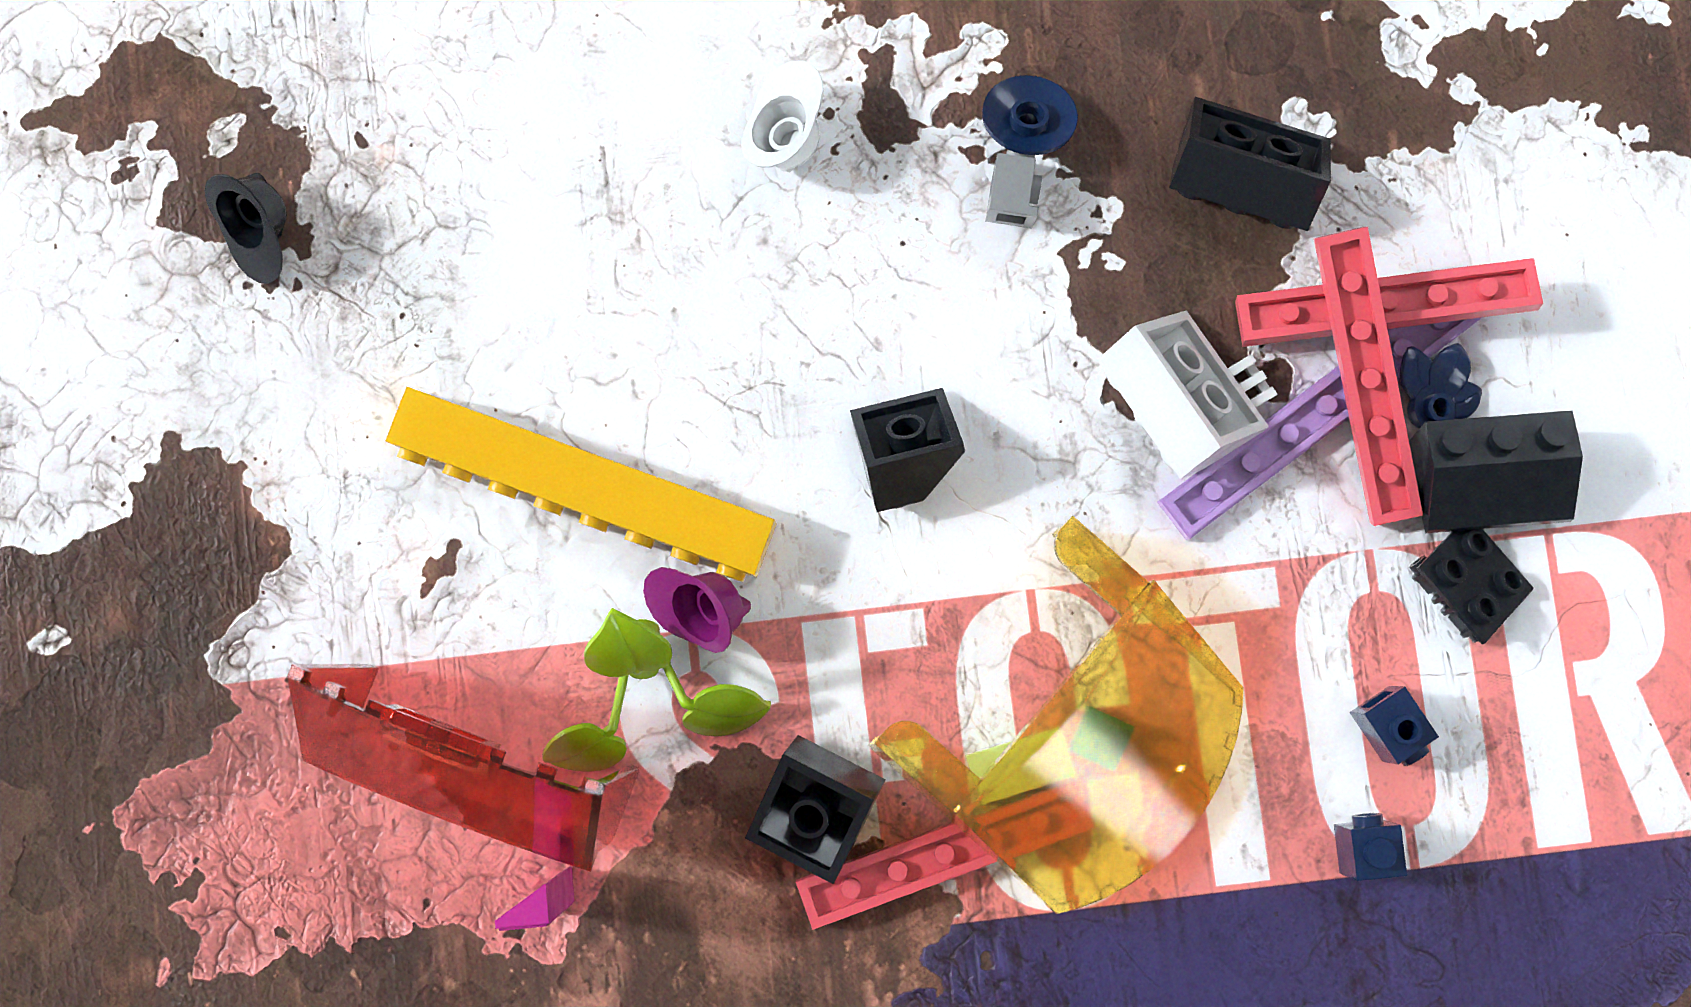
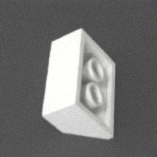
(1154, 373)

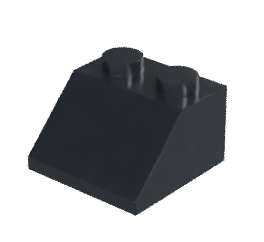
(814, 808)

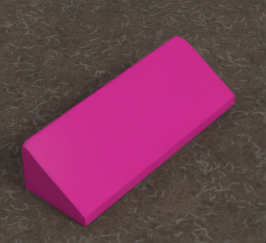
(542, 905)

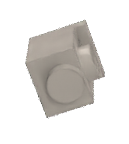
(1013, 189)

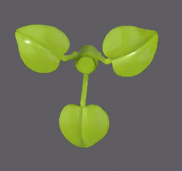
(638, 650)

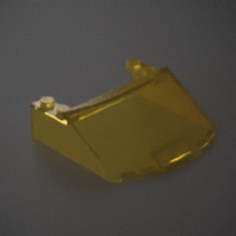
(1109, 761)

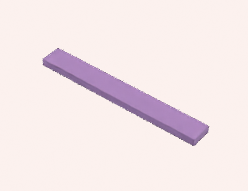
(1289, 435)

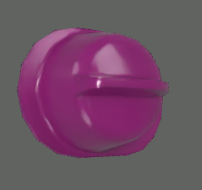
(695, 607)

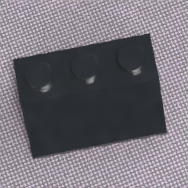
(1252, 165)
(1497, 471)

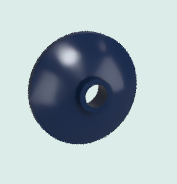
(1029, 115)

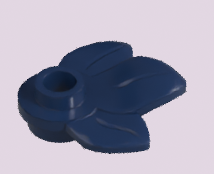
(1438, 383)

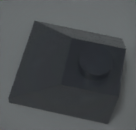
(907, 447)

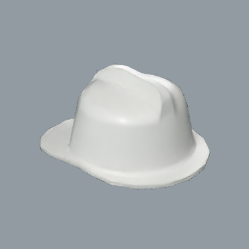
(784, 117)

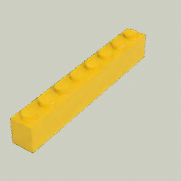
(580, 482)

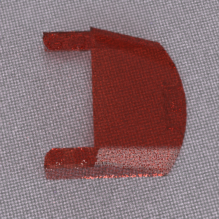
(450, 769)

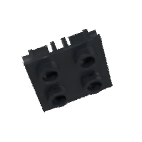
(1474, 582)

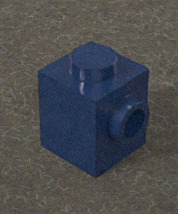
(1395, 726)
(1370, 848)

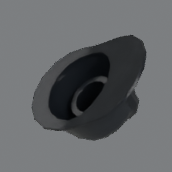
(250, 221)

